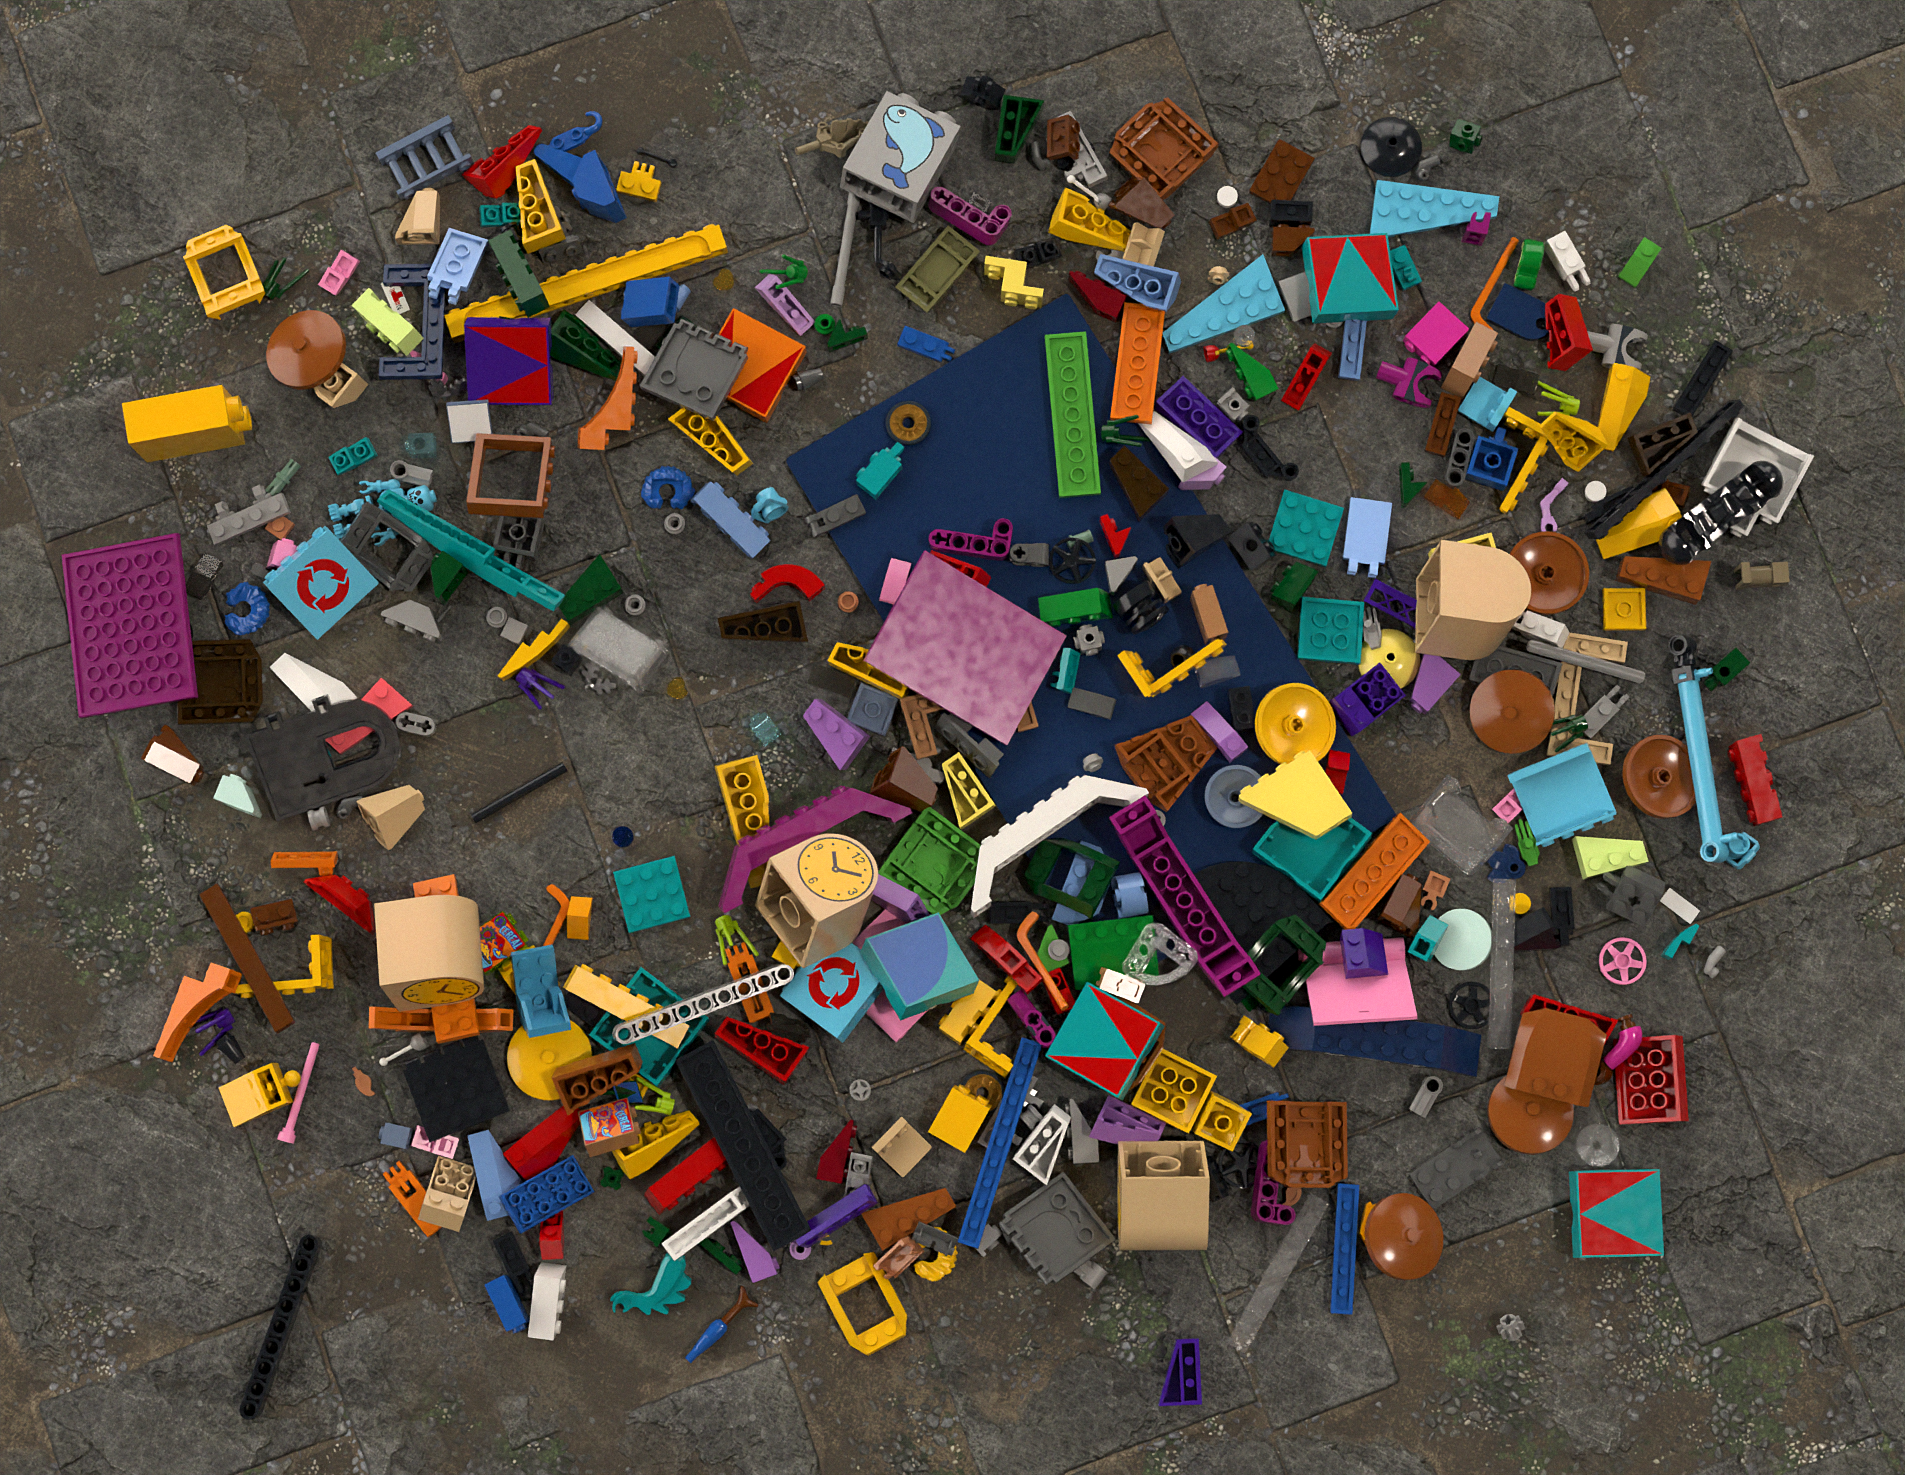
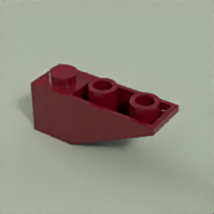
(1103, 300)
(834, 1159)

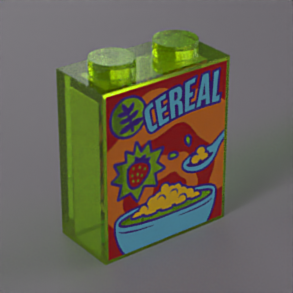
(498, 940)

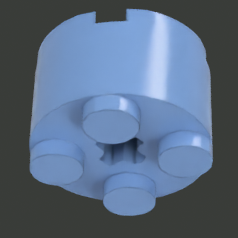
(1129, 895)

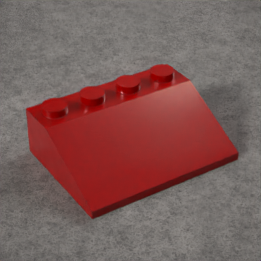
(1653, 1082)

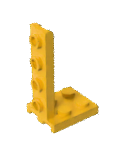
(1531, 429)
(1144, 679)
(320, 968)
(984, 1051)

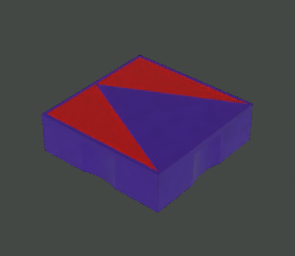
(509, 360)

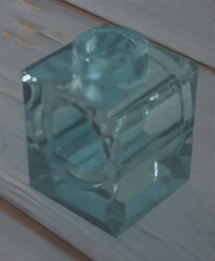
(428, 451)
(764, 728)

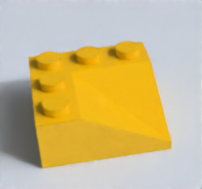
(1174, 1091)

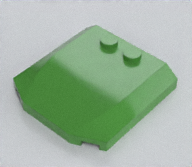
(934, 862)

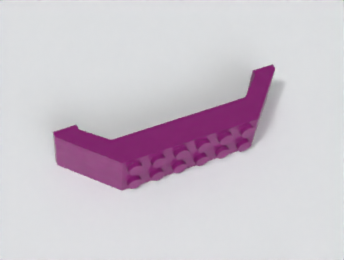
(797, 828)
(1182, 897)

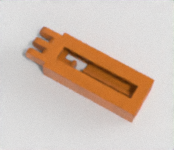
(757, 1006)
(414, 1202)

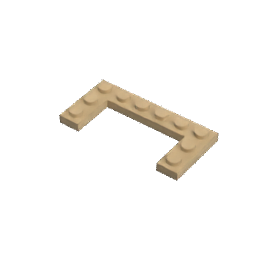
(1568, 688)

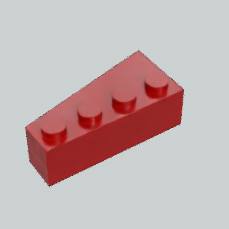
(685, 1176)

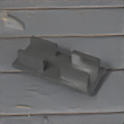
(982, 755)

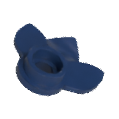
(1503, 861)

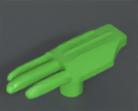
(1527, 846)

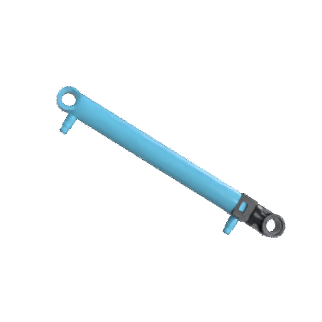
(1687, 678)

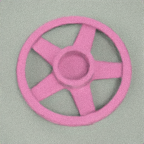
(1622, 961)

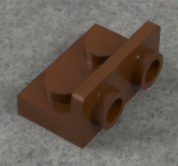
(1063, 137)
(274, 916)

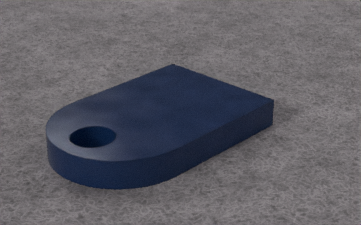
(1518, 314)

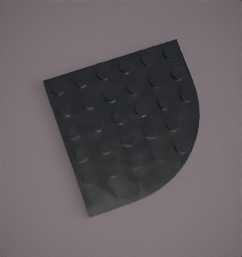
(1250, 902)

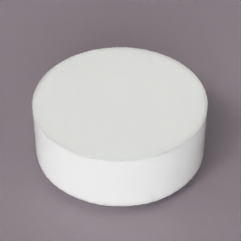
(1227, 197)
(1595, 491)

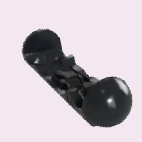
(1723, 509)

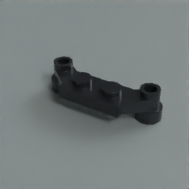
(1262, 455)
(772, 1136)

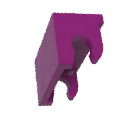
(1475, 231)

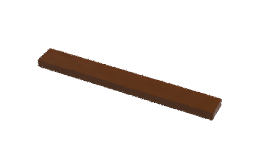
(247, 958)

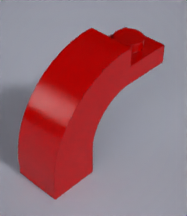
(788, 575)

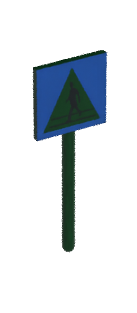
(628, 1090)

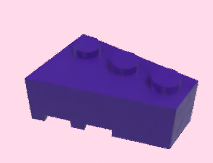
(1183, 1375)

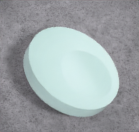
(1465, 940)

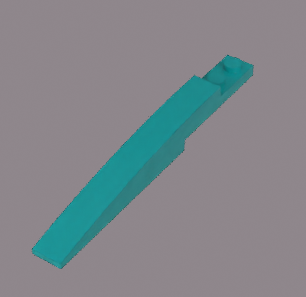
(469, 551)

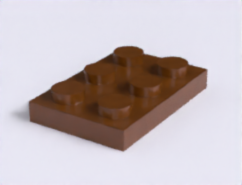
(1281, 173)

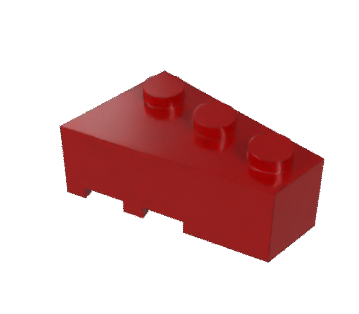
(1567, 332)

